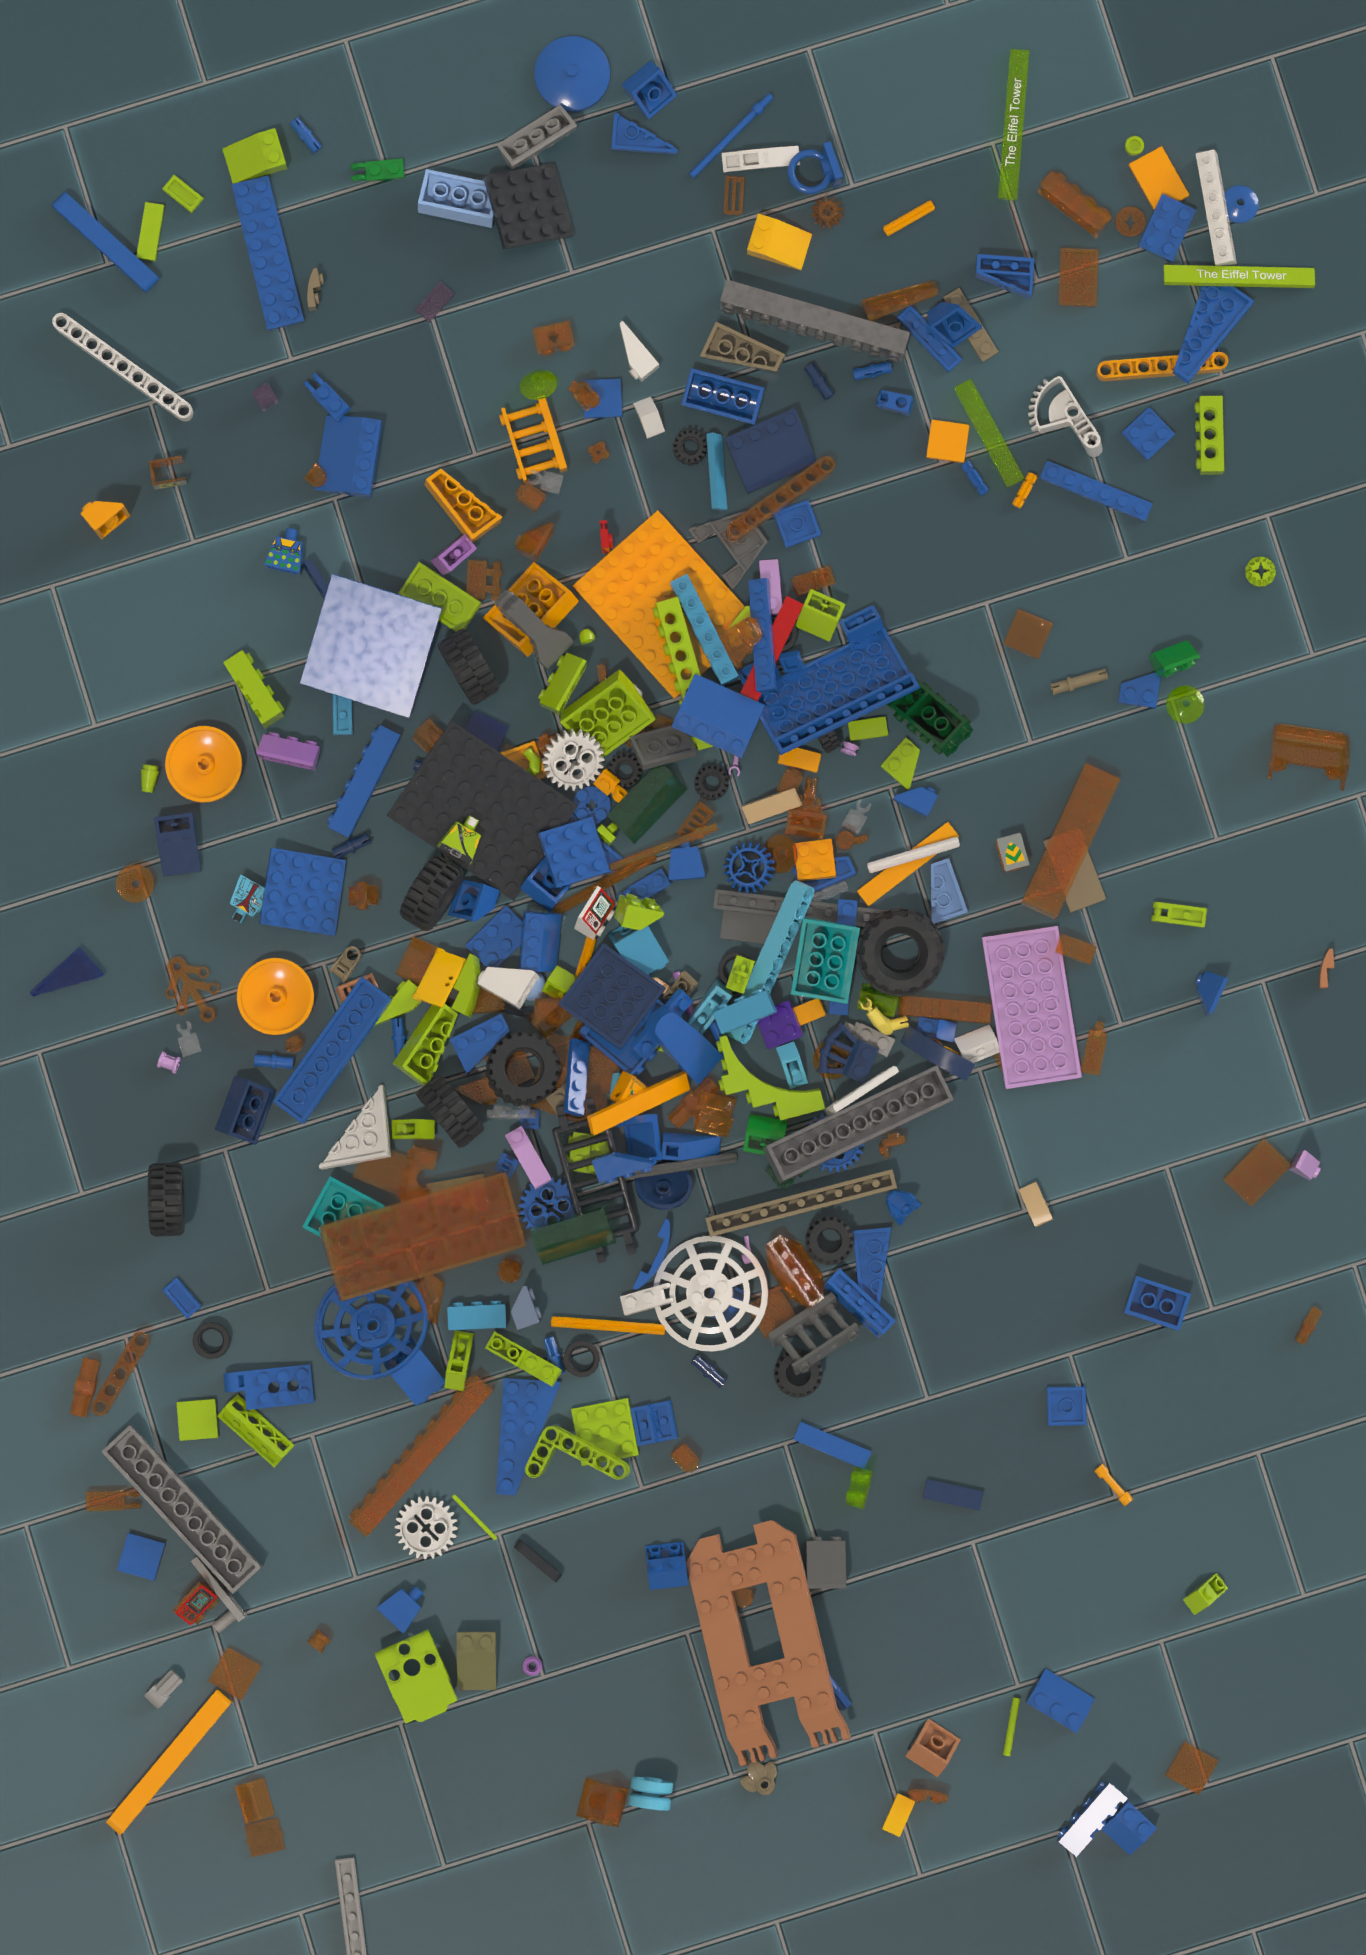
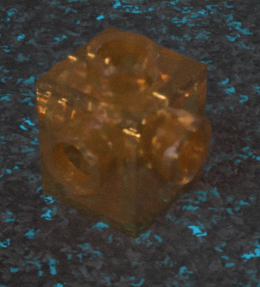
(363, 895)

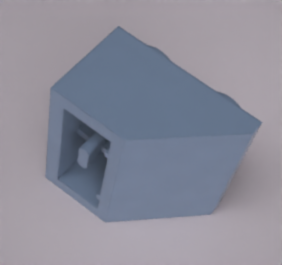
(524, 1311)

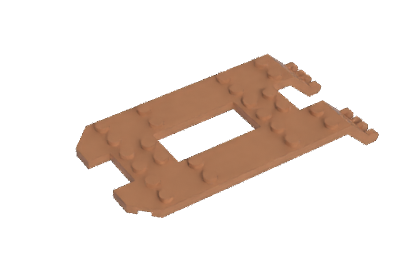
(798, 1675)

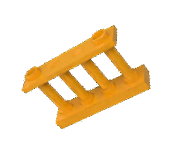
(546, 426)

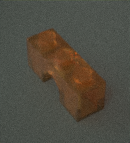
(419, 1159)

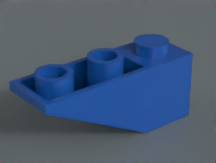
(689, 1146)
(616, 1164)

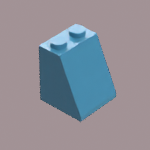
(639, 948)

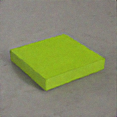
(197, 1419)

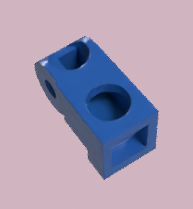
(895, 402)

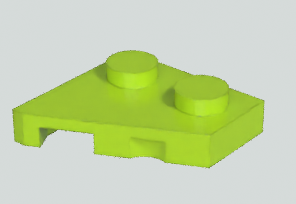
(902, 763)

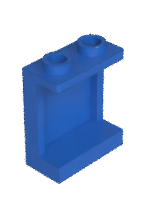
(642, 1136)

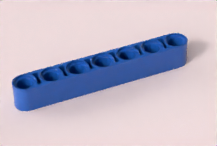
(105, 241)

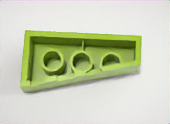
(253, 688)
(426, 1044)

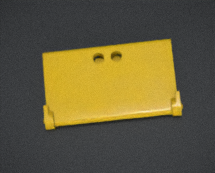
(436, 981)

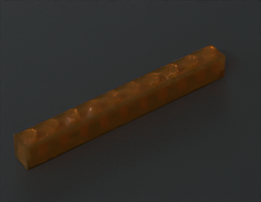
(421, 1455)

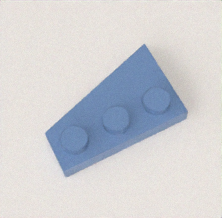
(945, 893)

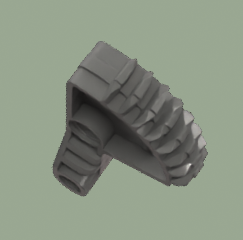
(547, 641)

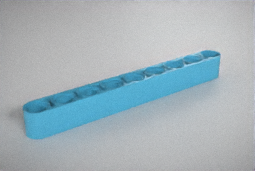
(776, 948)

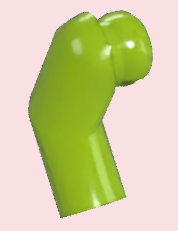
(535, 762)

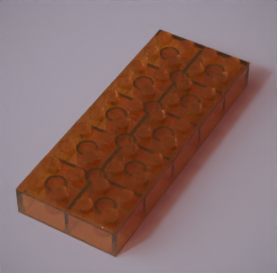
(421, 1236)

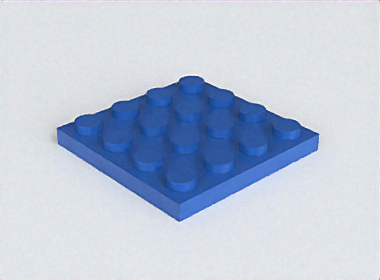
(302, 892)

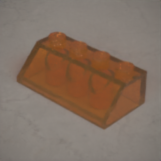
(1074, 204)

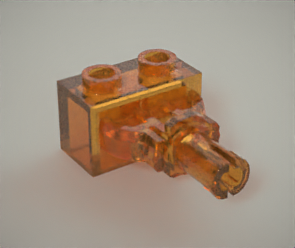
(808, 818)

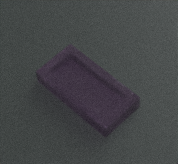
(434, 302)

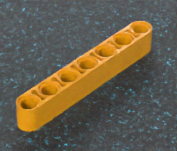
(1153, 371)

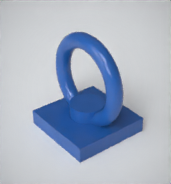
(828, 165)

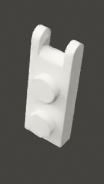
(645, 1299)

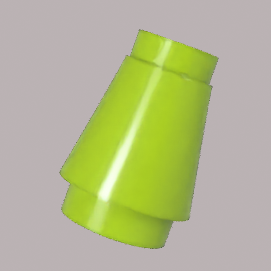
(149, 777)

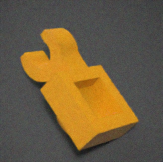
(609, 784)

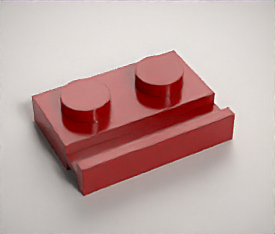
(606, 539)

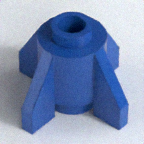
(901, 1205)

